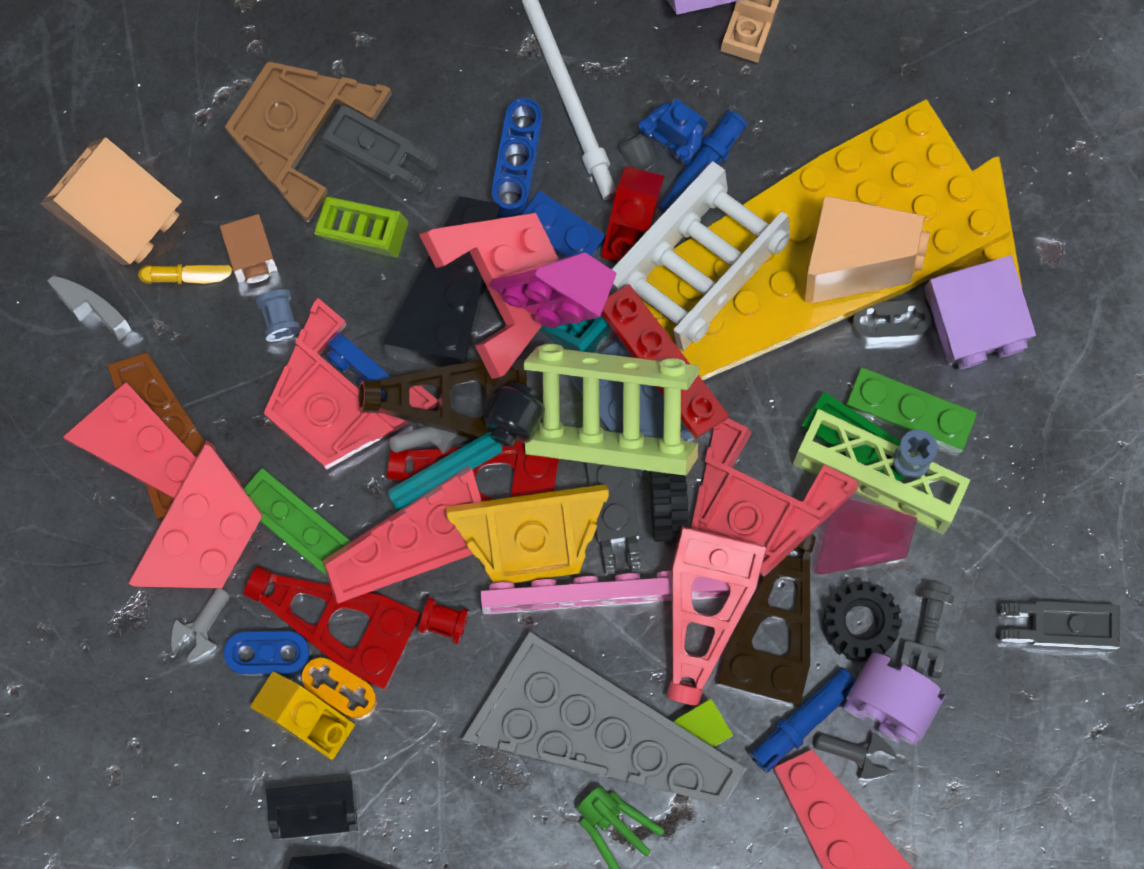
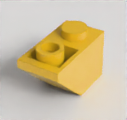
(302, 715)

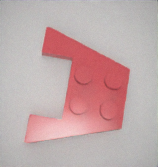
(497, 250)
(321, 406)
(754, 512)

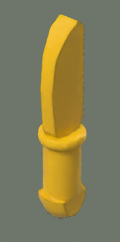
(189, 274)

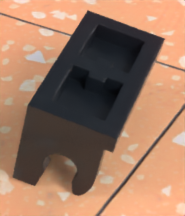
(312, 810)

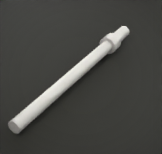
(594, 158)

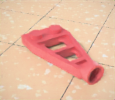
(720, 559)

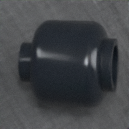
(514, 414)

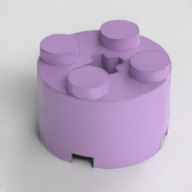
(895, 699)

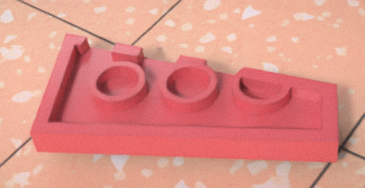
(832, 819)

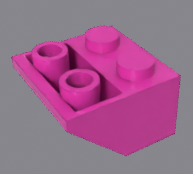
(559, 289)

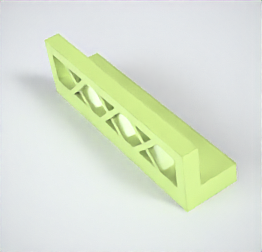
(874, 485)

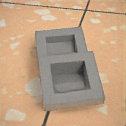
(84, 301)

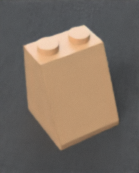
(113, 202)
(863, 249)

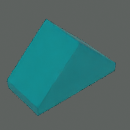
(581, 336)

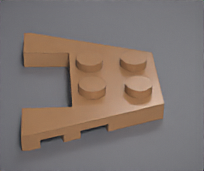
(284, 116)

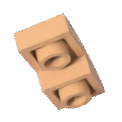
(749, 28)

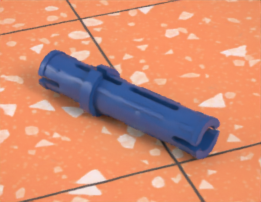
(712, 148)
(796, 727)

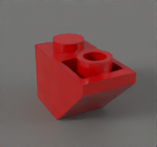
(632, 211)

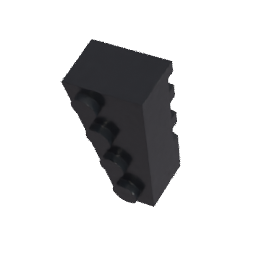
(444, 303)

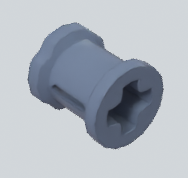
(278, 315)
(912, 442)

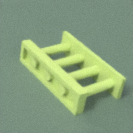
(603, 447)

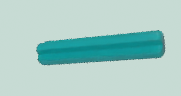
(419, 484)

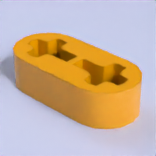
(344, 680)

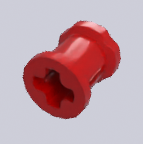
(443, 621)

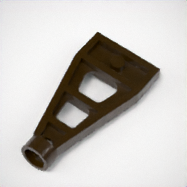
(444, 378)
(763, 673)

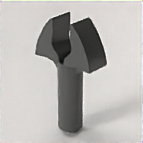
(858, 753)

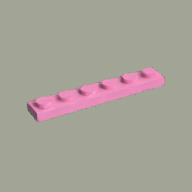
(590, 592)

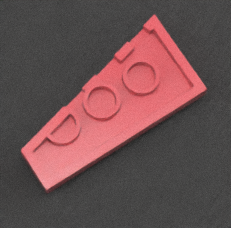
(405, 543)

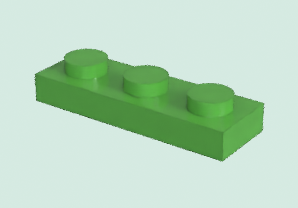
(911, 409)
(294, 521)

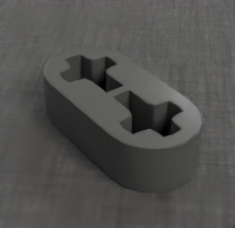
(892, 331)

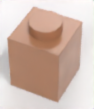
(248, 249)

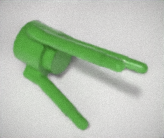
(602, 810)

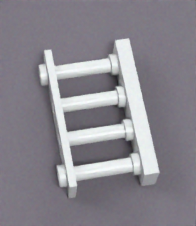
(683, 220)

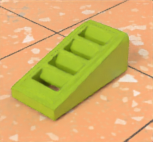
(393, 234)

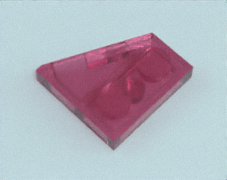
(864, 536)

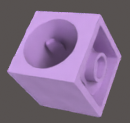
(980, 312)

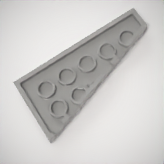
(576, 719)

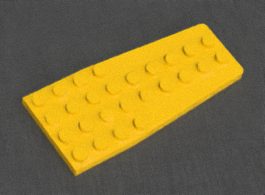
(895, 166)

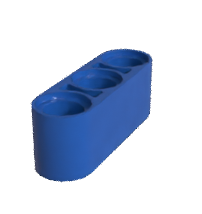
(517, 141)

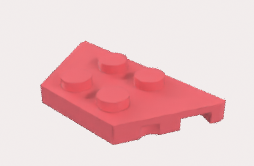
(201, 529)

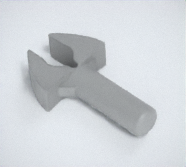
(442, 439)
(200, 627)

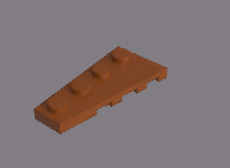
(153, 389)

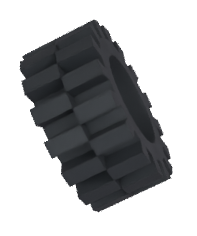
(668, 505)
(869, 597)

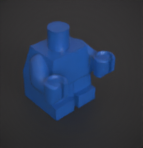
(676, 127)

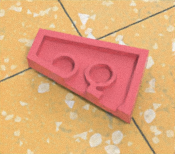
(135, 440)

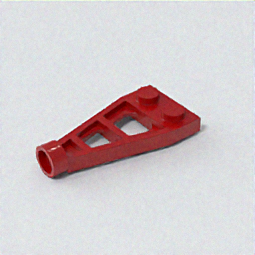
(531, 472)
(383, 640)

